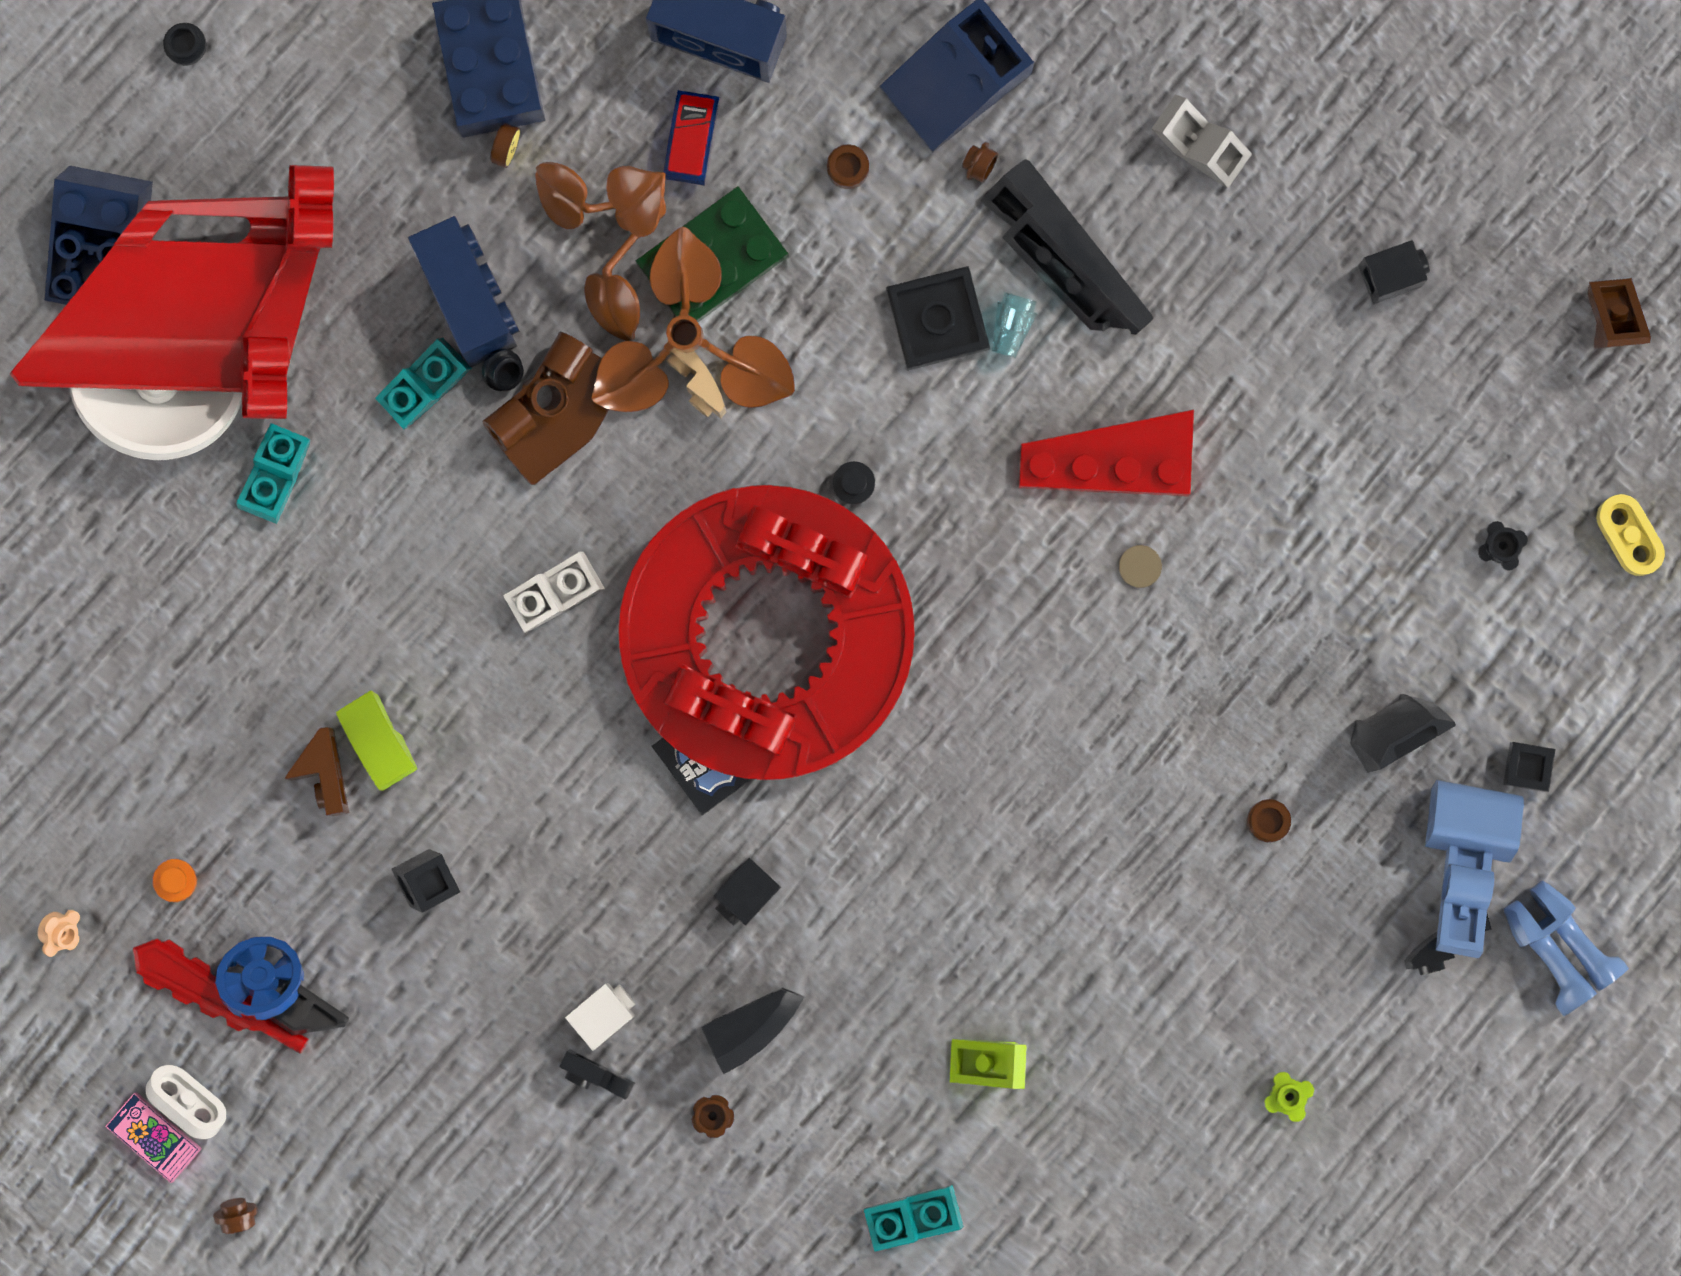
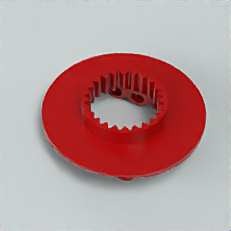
(716, 720)

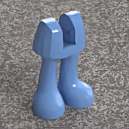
(1558, 909)

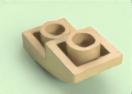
(702, 387)

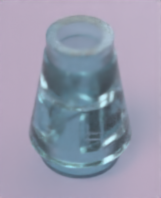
(1012, 323)

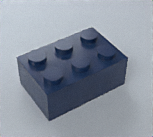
(722, 32)
(488, 64)
(464, 289)

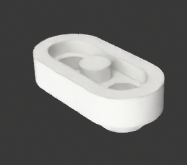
(187, 1102)

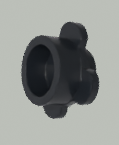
(1514, 540)

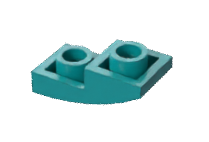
(423, 383)
(273, 473)
(913, 1218)

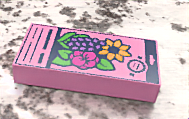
(153, 1137)

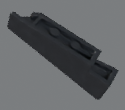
(1063, 252)

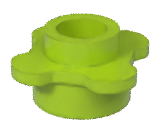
(1277, 1102)

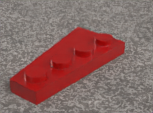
(1128, 458)

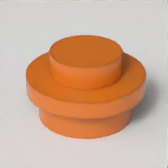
(174, 880)

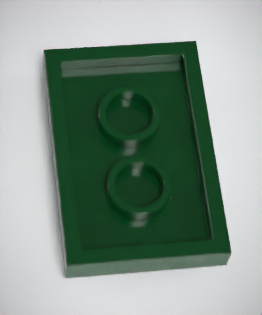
(740, 243)

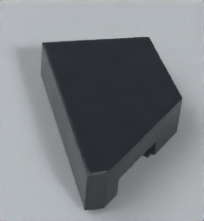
(308, 1013)

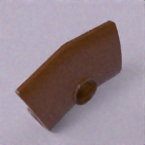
(545, 437)

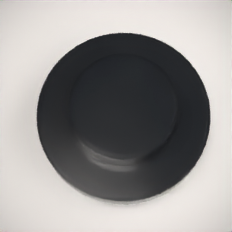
(184, 44)
(502, 370)
(853, 482)

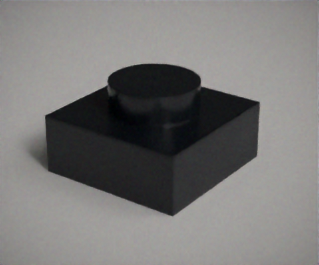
(1529, 766)

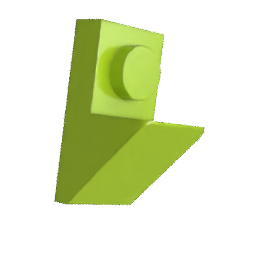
(988, 1063)

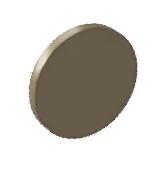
(1140, 566)

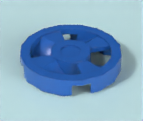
(259, 978)

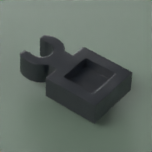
(585, 1071)

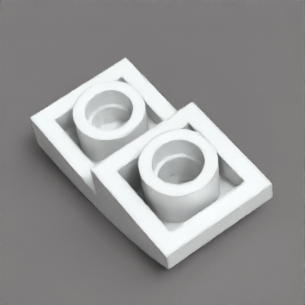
(553, 592)

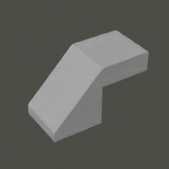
(1201, 143)

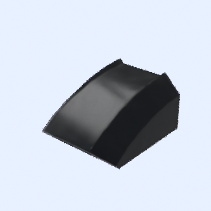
(1398, 731)
(750, 1028)

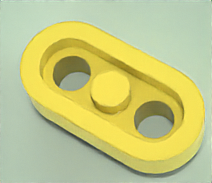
(1633, 533)

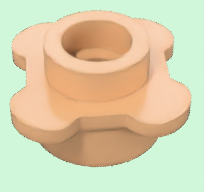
(59, 932)

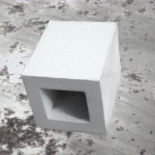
(602, 1015)

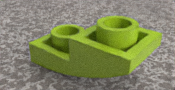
(376, 741)

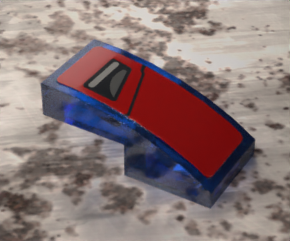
(691, 137)

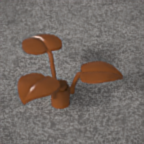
(638, 206)
(688, 272)

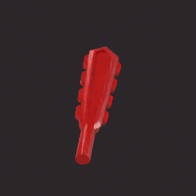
(191, 980)

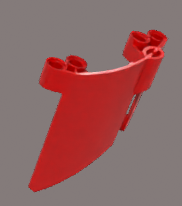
(195, 309)

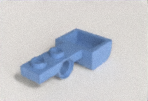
(1473, 830)

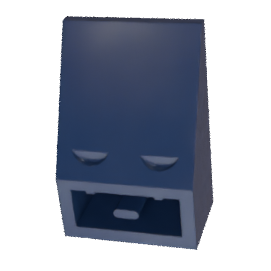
(957, 74)
(86, 221)

